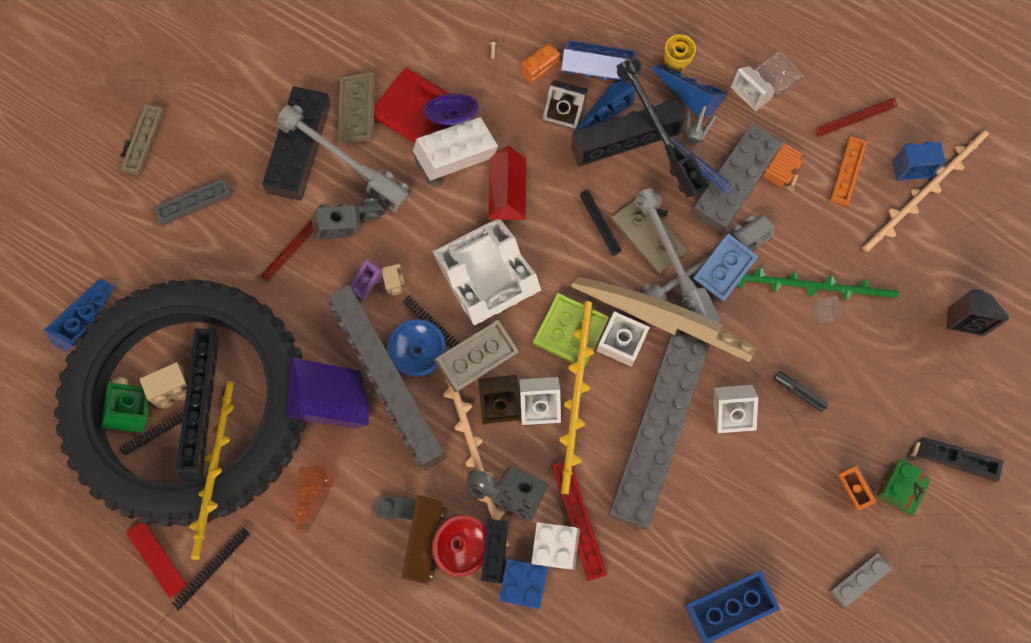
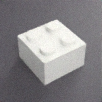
(623, 339)
(555, 546)

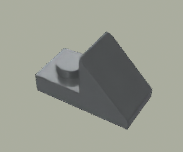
(395, 508)

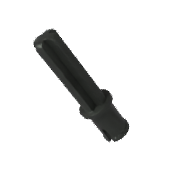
(799, 390)

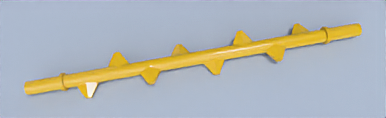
(574, 404)
(213, 471)

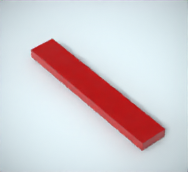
(579, 518)

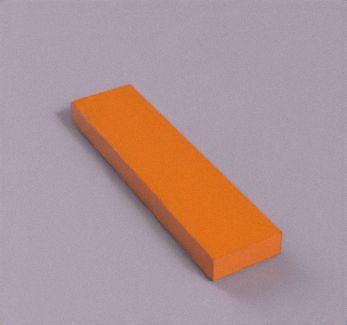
(848, 171)

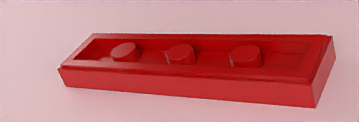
(157, 559)

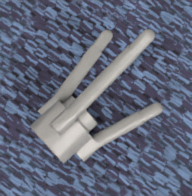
(695, 133)

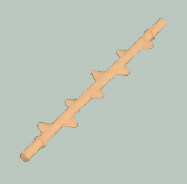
(918, 195)
(473, 442)

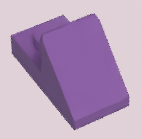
(366, 279)

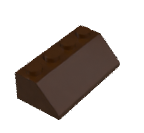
(419, 555)

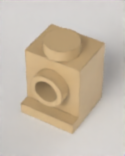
(393, 279)

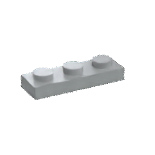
(860, 580)

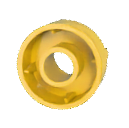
(679, 52)

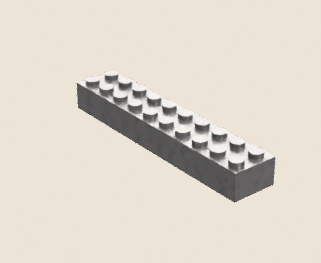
(388, 380)
(659, 431)

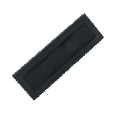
(494, 551)

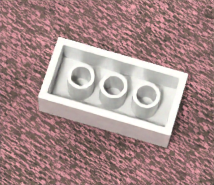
(455, 148)

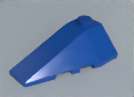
(690, 92)
(614, 101)
(77, 316)

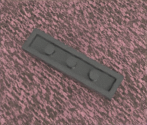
(192, 201)

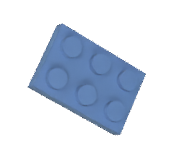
(725, 267)

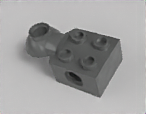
(345, 218)
(513, 491)

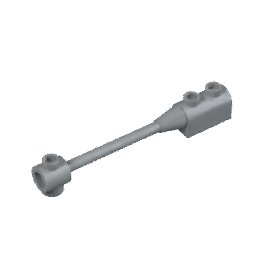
(379, 184)
(751, 235)
(692, 297)

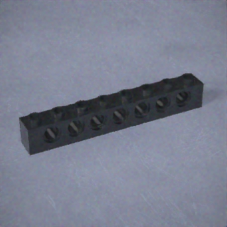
(197, 405)

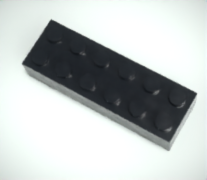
(625, 133)
(295, 150)

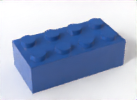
(731, 607)

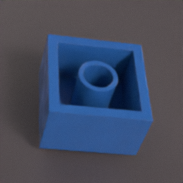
(918, 161)
(523, 584)

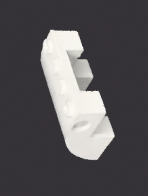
(486, 271)

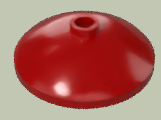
(469, 551)

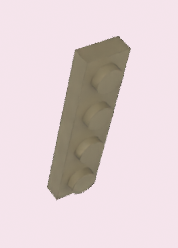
(142, 140)

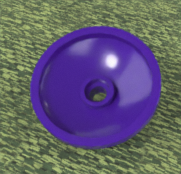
(451, 109)

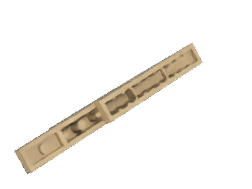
(666, 316)

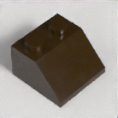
(564, 104)
(499, 399)

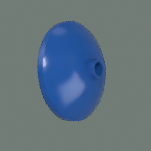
(413, 336)

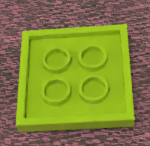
(560, 323)

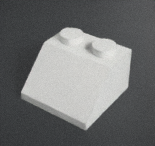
(752, 87)
(540, 401)
(735, 408)

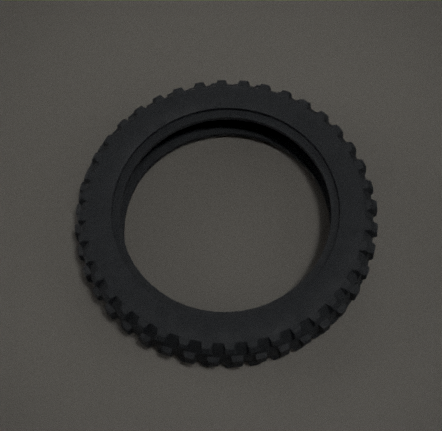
(99, 354)

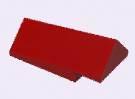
(507, 185)

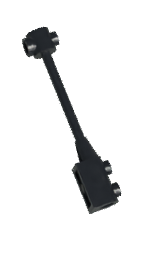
(682, 167)

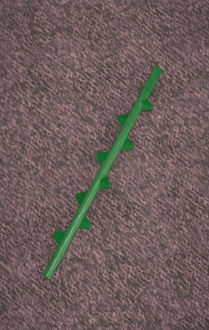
(812, 286)

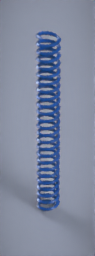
(704, 172)

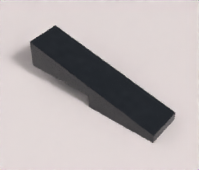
(960, 459)

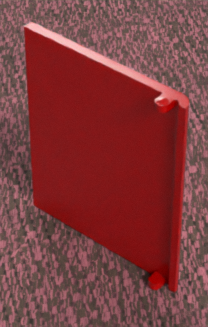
(403, 106)

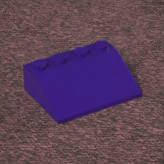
(326, 394)

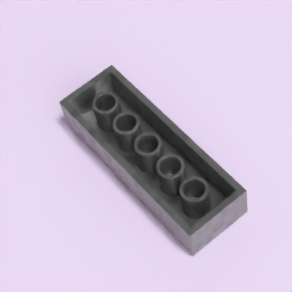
(743, 171)

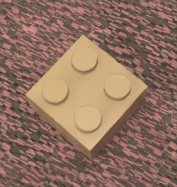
(166, 385)

